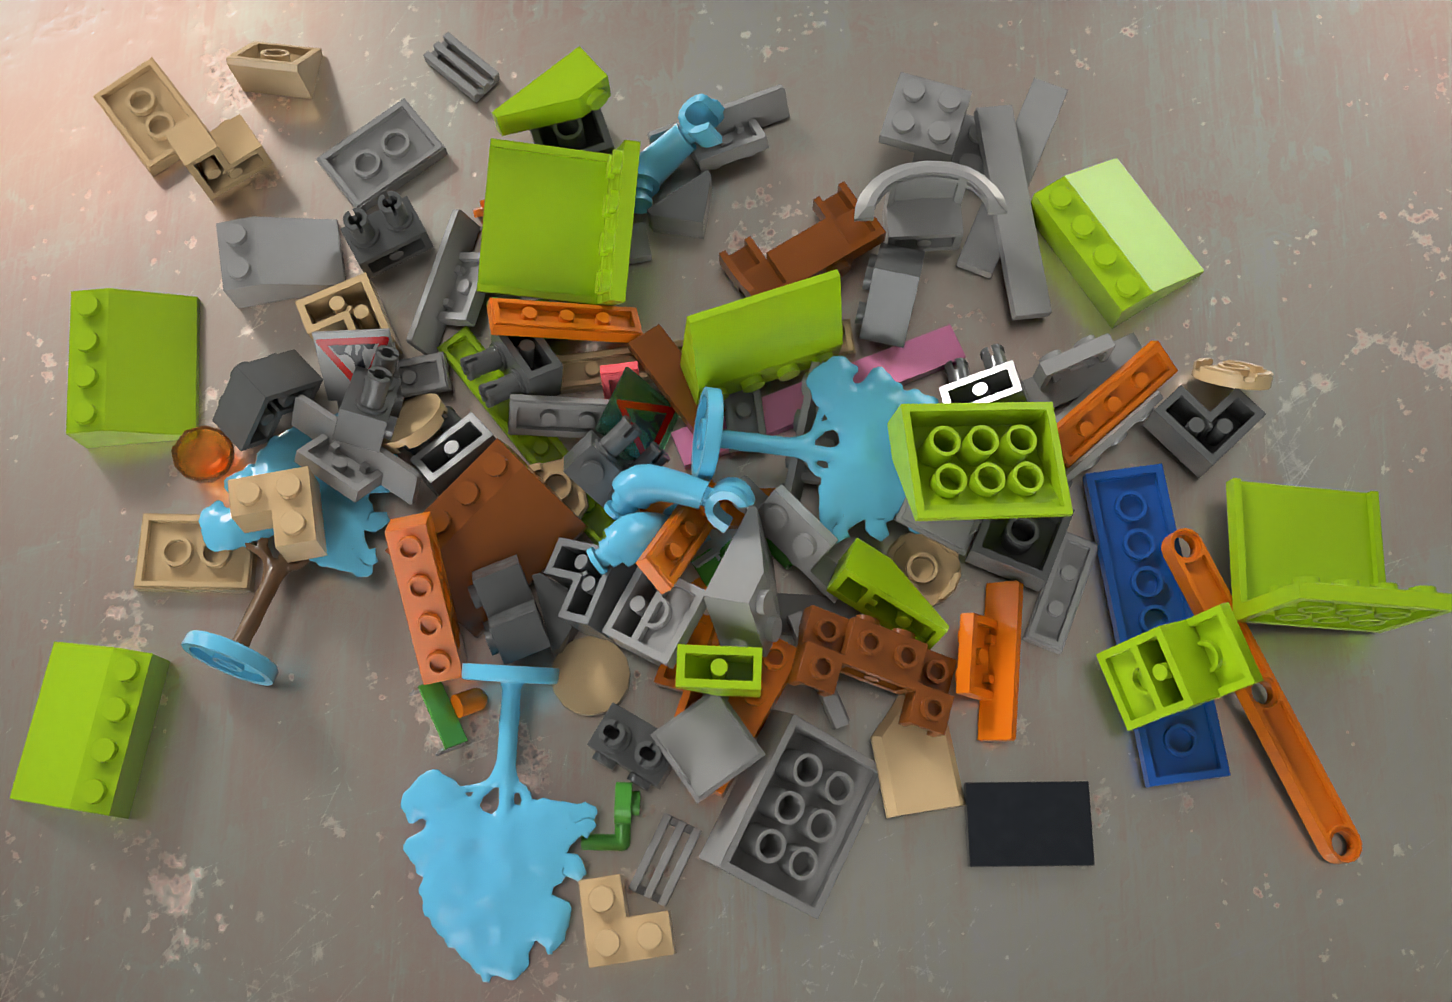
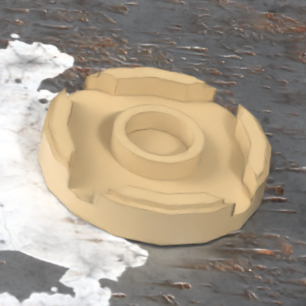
(1233, 374)
(417, 422)
(927, 565)
(591, 676)

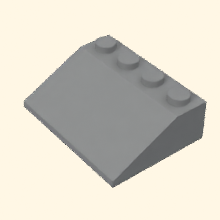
(794, 813)

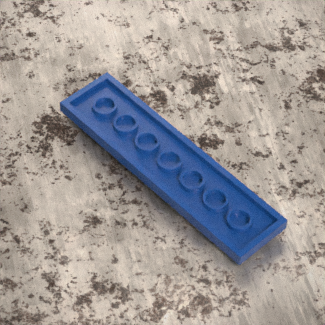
(1129, 522)

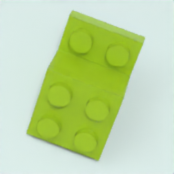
(1179, 666)

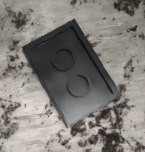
(1028, 824)

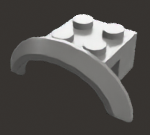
(925, 203)

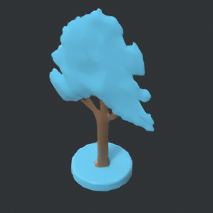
(345, 552)

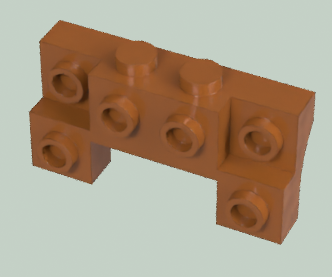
(817, 250)
(876, 656)

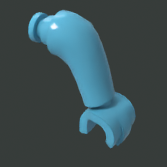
(662, 157)
(651, 483)
(628, 539)

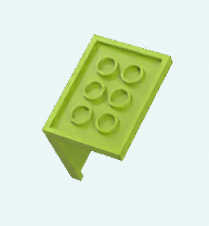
(558, 222)
(1316, 561)

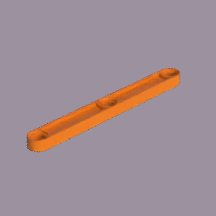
(1275, 719)

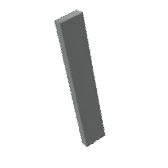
(1033, 129)
(1016, 229)

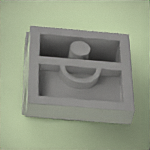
(932, 122)
(655, 622)

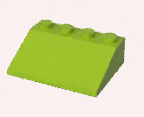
(1112, 240)
(763, 336)
(132, 367)
(980, 460)
(91, 729)

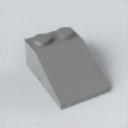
(278, 258)
(744, 590)

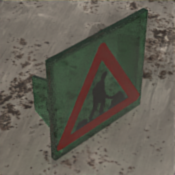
(645, 408)

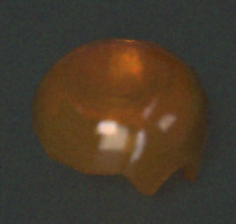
(203, 454)

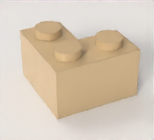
(218, 157)
(345, 306)
(288, 504)
(615, 935)

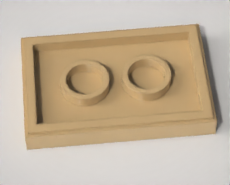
(142, 109)
(177, 559)

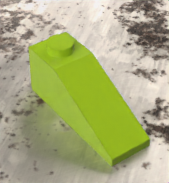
(556, 96)
(881, 590)

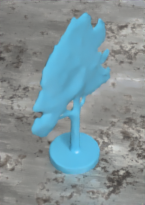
(860, 470)
(496, 872)

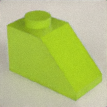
(719, 670)

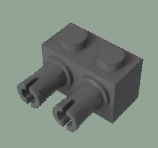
(385, 235)
(527, 365)
(995, 384)
(371, 403)
(451, 452)
(597, 462)
(627, 742)

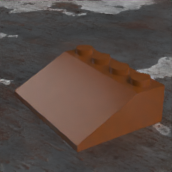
(493, 514)

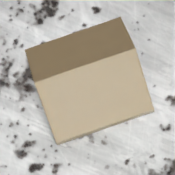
(276, 69)

